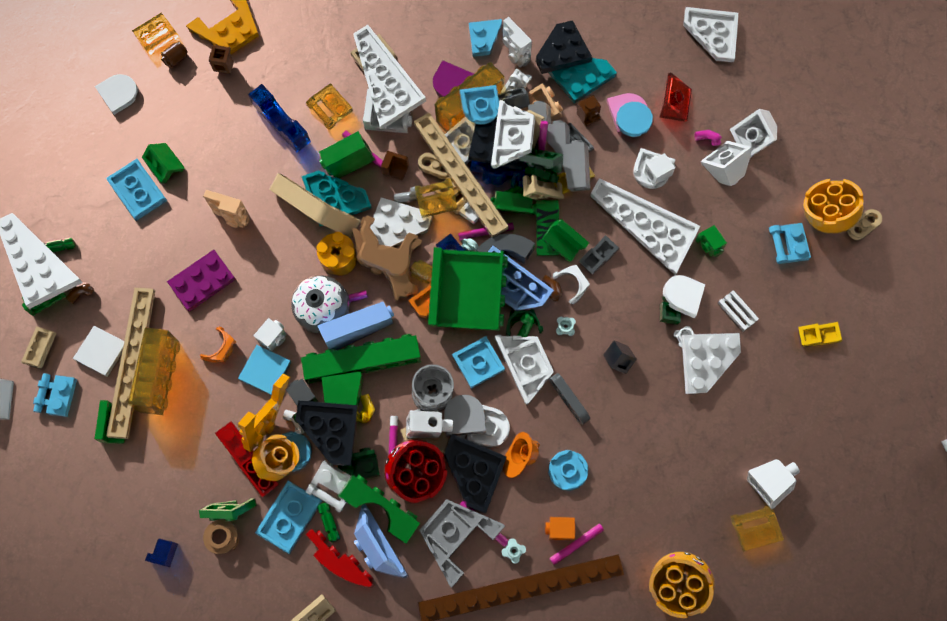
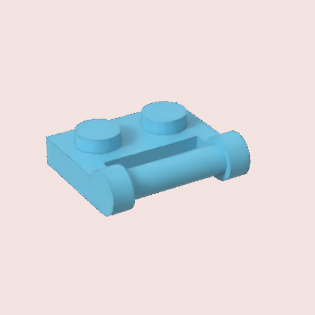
(795, 242)

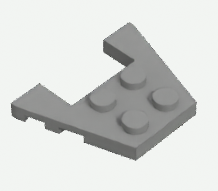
(449, 529)

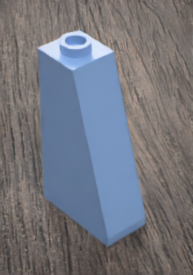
(356, 325)

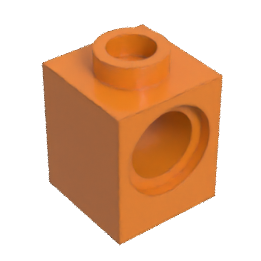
(560, 528)

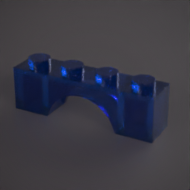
(269, 108)

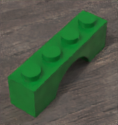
(400, 523)

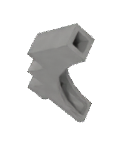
(574, 154)

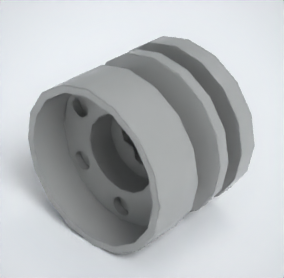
(431, 378)

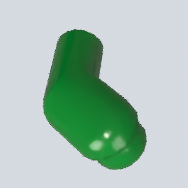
(528, 322)

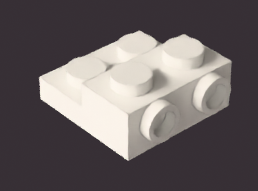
(517, 42)
(461, 137)

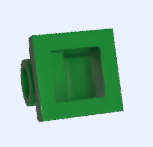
(712, 241)

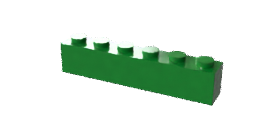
(362, 359)

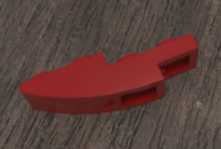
(231, 439)
(344, 567)

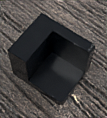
(620, 357)

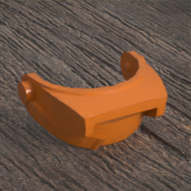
(225, 350)

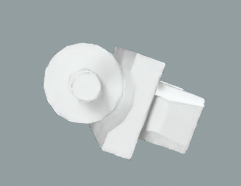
(516, 81)

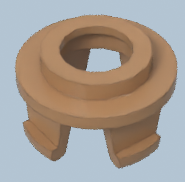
(231, 541)

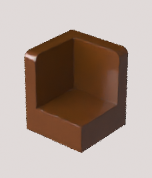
(395, 165)

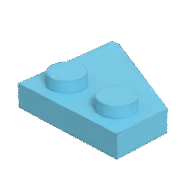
(483, 36)

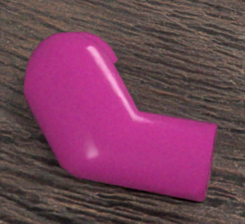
(708, 134)

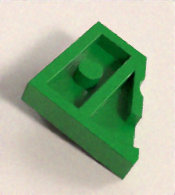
(226, 510)

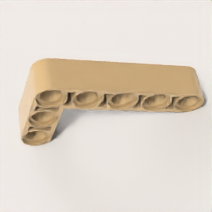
(313, 206)

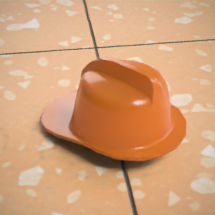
(520, 454)

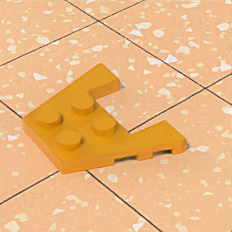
(230, 32)
(257, 426)

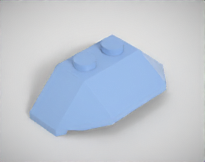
(522, 287)
(376, 546)

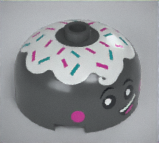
(331, 302)

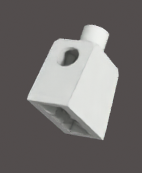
(418, 424)
(773, 481)

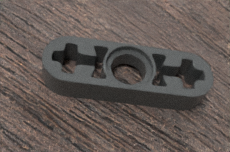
(569, 398)

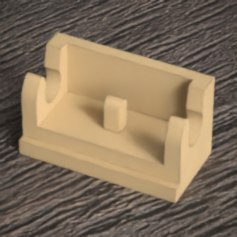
(541, 190)

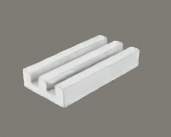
(743, 306)

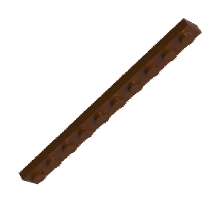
(520, 588)

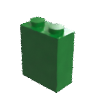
(346, 156)

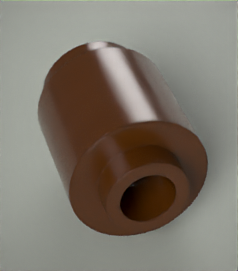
(173, 54)

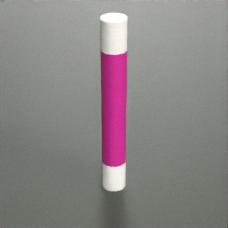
(393, 432)

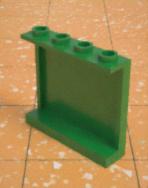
(467, 289)

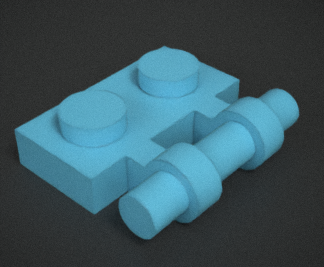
(60, 396)

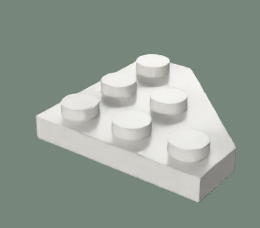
(714, 31)
(396, 220)
(707, 359)

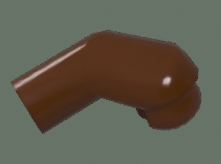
(555, 286)
(78, 290)

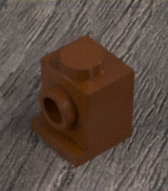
(221, 59)
(589, 110)

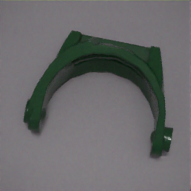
(516, 316)

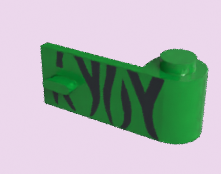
(546, 213)

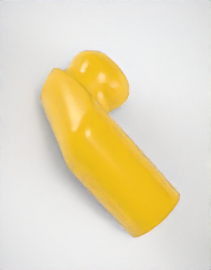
(368, 409)

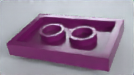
(201, 280)

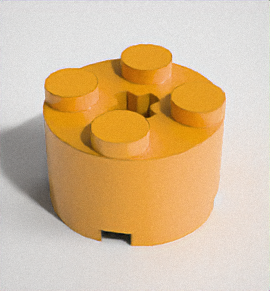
(337, 244)
(275, 458)

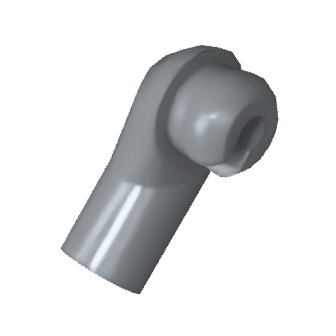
(406, 196)

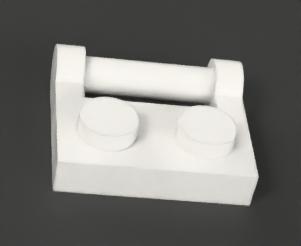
(331, 478)

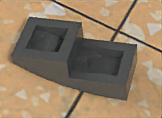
(599, 255)

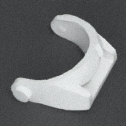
(583, 282)

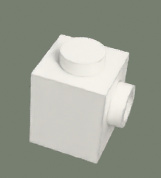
(659, 168)
(270, 334)

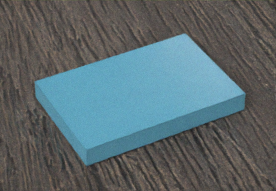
(136, 189)
(288, 517)

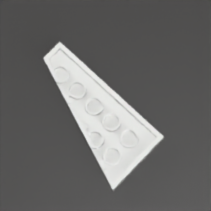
(388, 83)
(655, 228)
(35, 266)

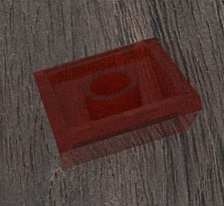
(675, 99)

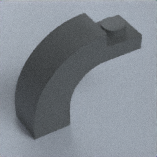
(512, 245)

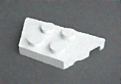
(512, 134)
(526, 363)

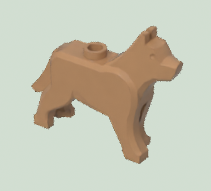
(385, 259)

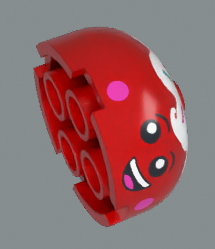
(422, 477)

